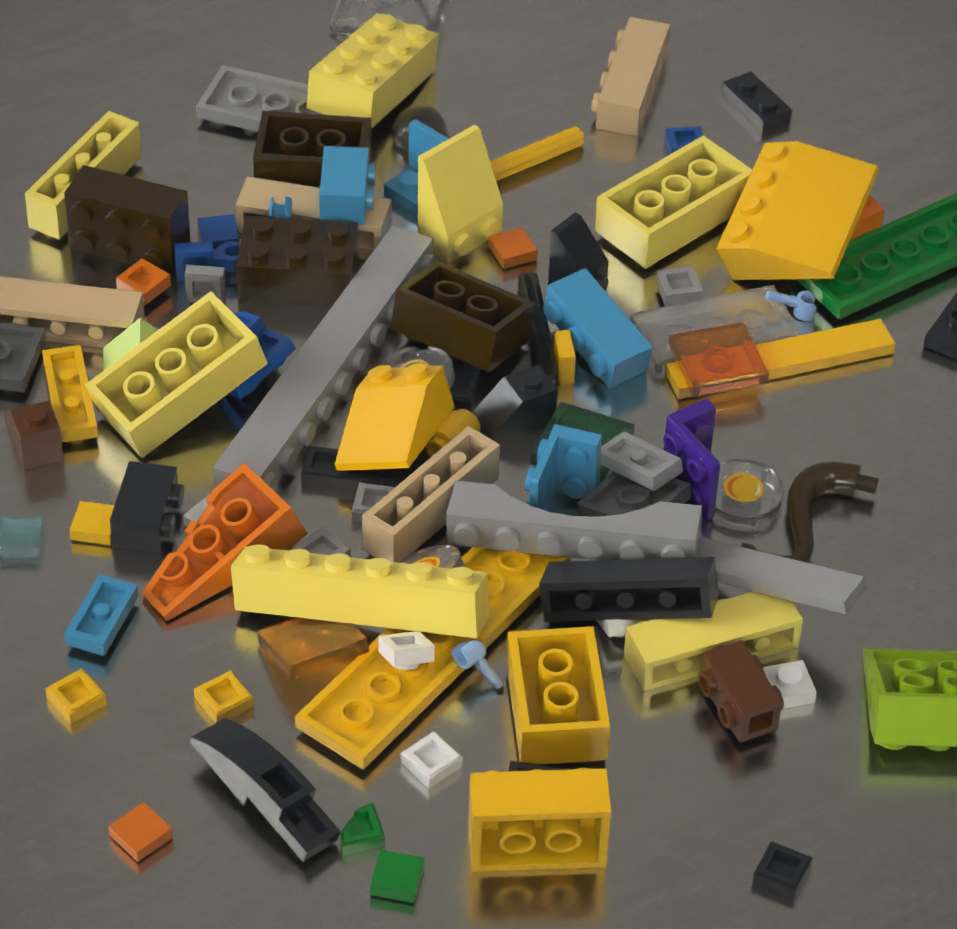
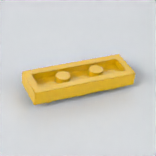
(67, 392)

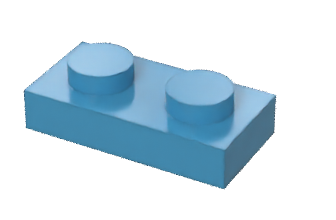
(101, 615)

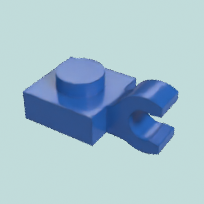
(204, 255)

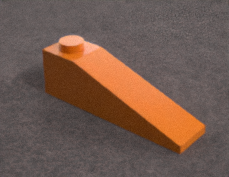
(238, 515)

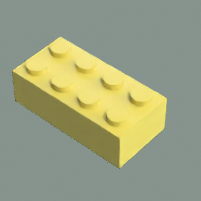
(373, 69)
(671, 201)
(176, 374)

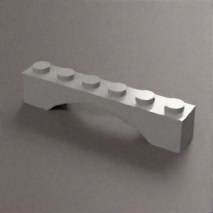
(492, 519)

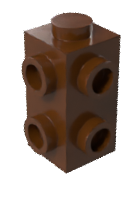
(740, 691)

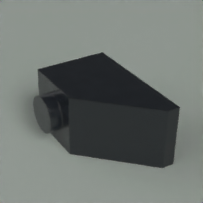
(574, 249)
(517, 405)

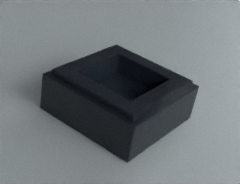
(782, 870)

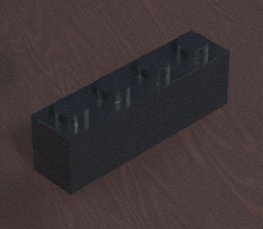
(629, 589)

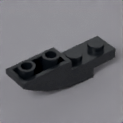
(269, 781)

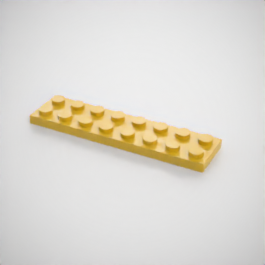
(376, 702)

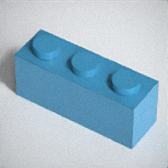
(597, 328)

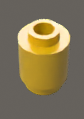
(450, 428)

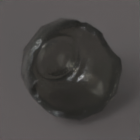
(424, 114)

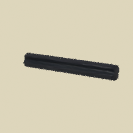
(539, 335)

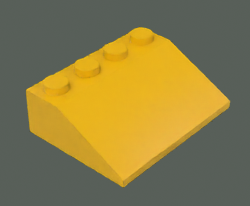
(795, 213)

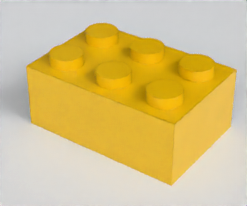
(557, 696)
(539, 819)

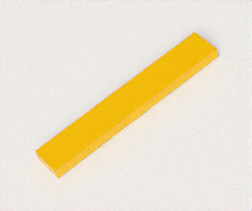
(810, 352)

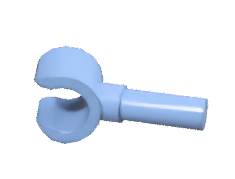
(803, 303)
(473, 653)

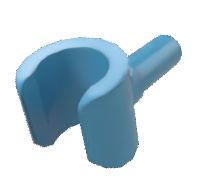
(279, 210)

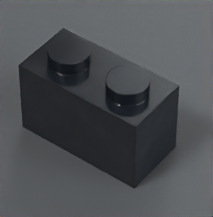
(146, 507)

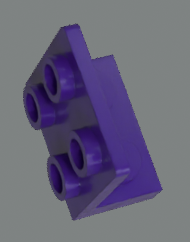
(690, 438)

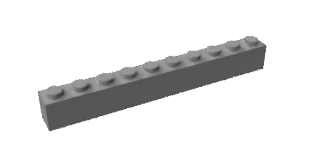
(326, 361)

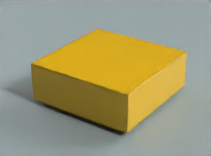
(564, 357)
(92, 523)
(76, 696)
(224, 697)

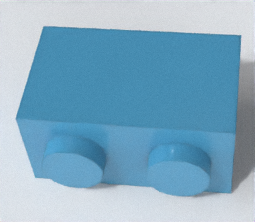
(345, 184)

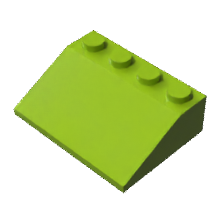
(912, 697)

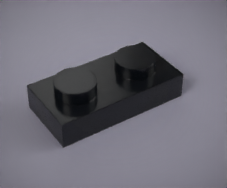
(756, 101)

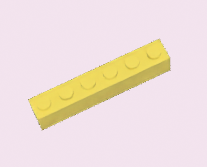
(361, 591)

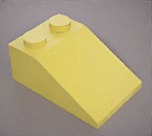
(458, 195)

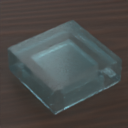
(20, 536)

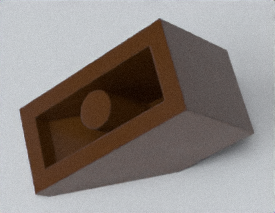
(35, 434)

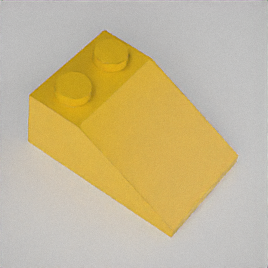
(393, 417)

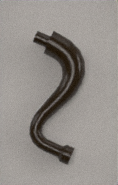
(812, 483)

